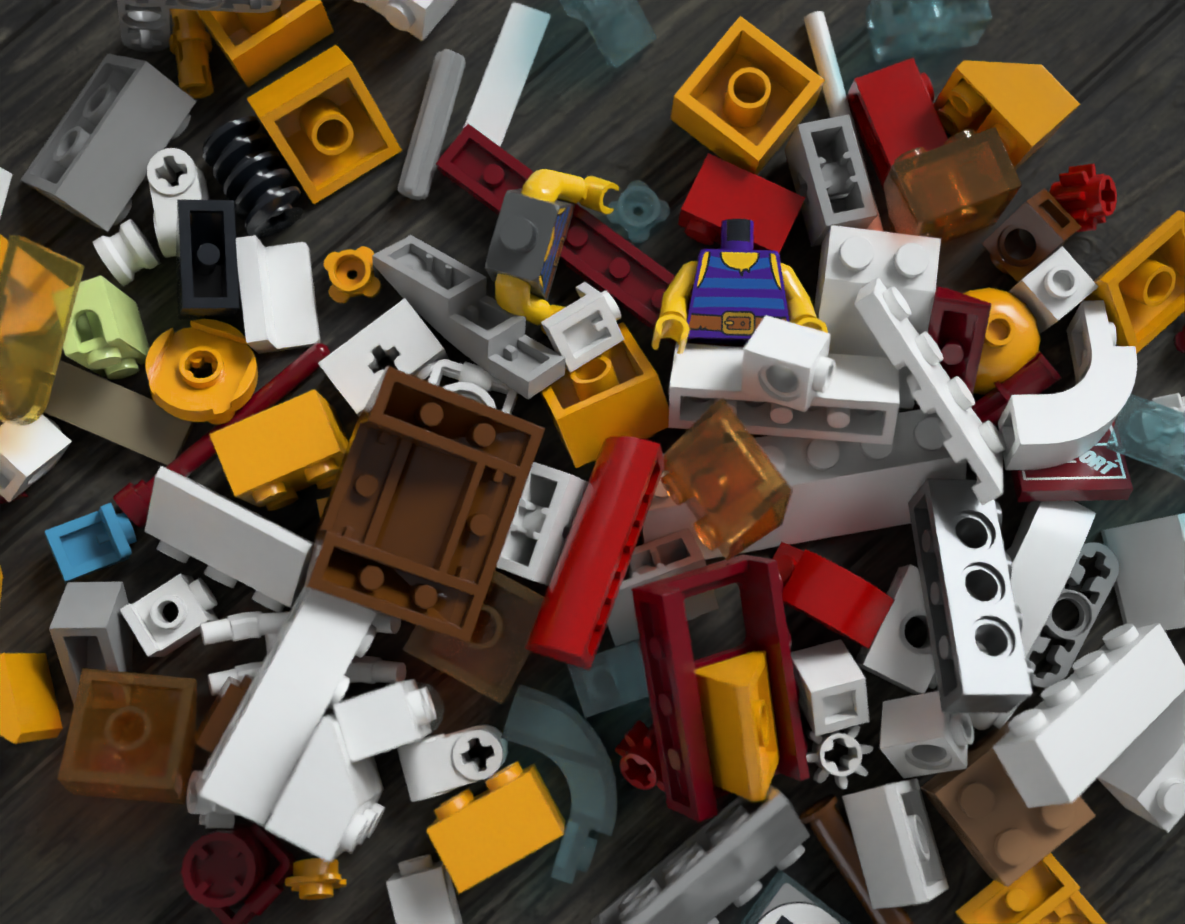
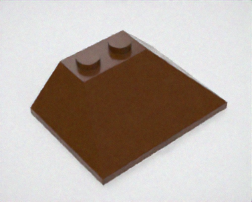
(422, 504)

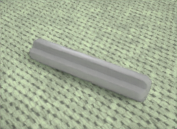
(431, 125)

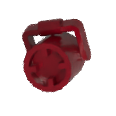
(230, 865)

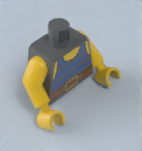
(532, 238)

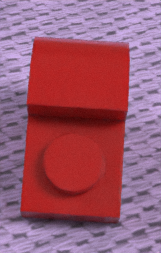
(831, 594)

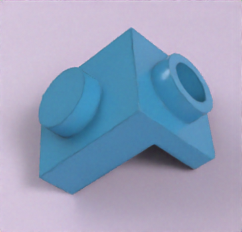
(91, 542)

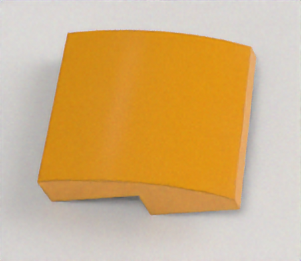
(1038, 897)

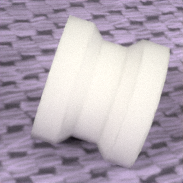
(126, 252)

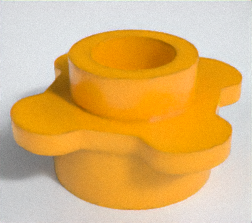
(341, 264)
(315, 878)

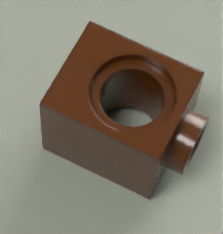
(1045, 221)

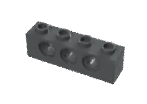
(955, 620)

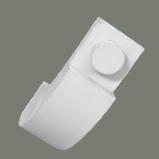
(1067, 424)

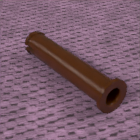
(840, 846)

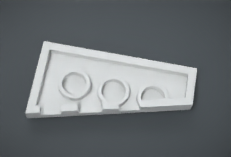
(933, 389)

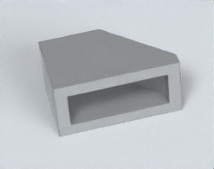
(92, 630)

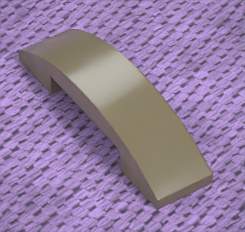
(116, 414)

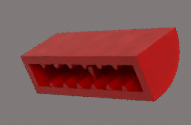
(597, 551)

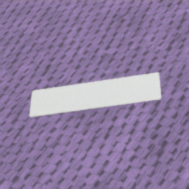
(507, 71)

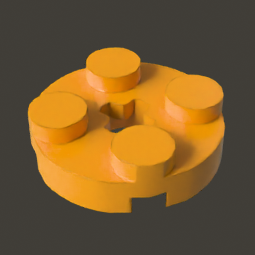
(206, 398)

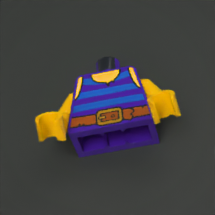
(731, 292)

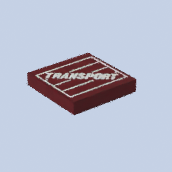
(1091, 477)

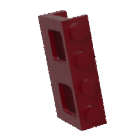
(673, 677)

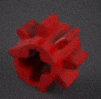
(1086, 195)
(640, 757)

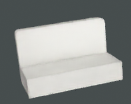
(277, 295)

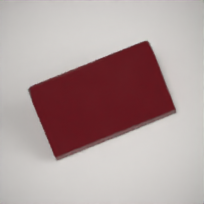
(959, 330)

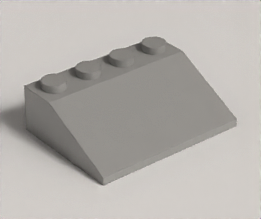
(714, 865)

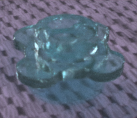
(639, 196)

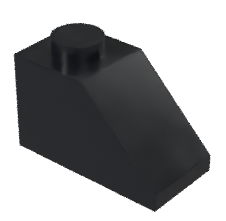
(206, 260)

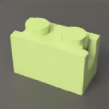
(106, 330)

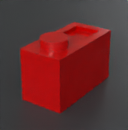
(895, 113)
(731, 192)

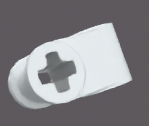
(192, 186)
(443, 762)

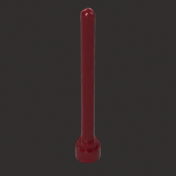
(135, 499)

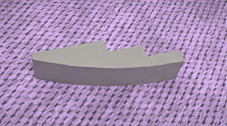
(457, 306)

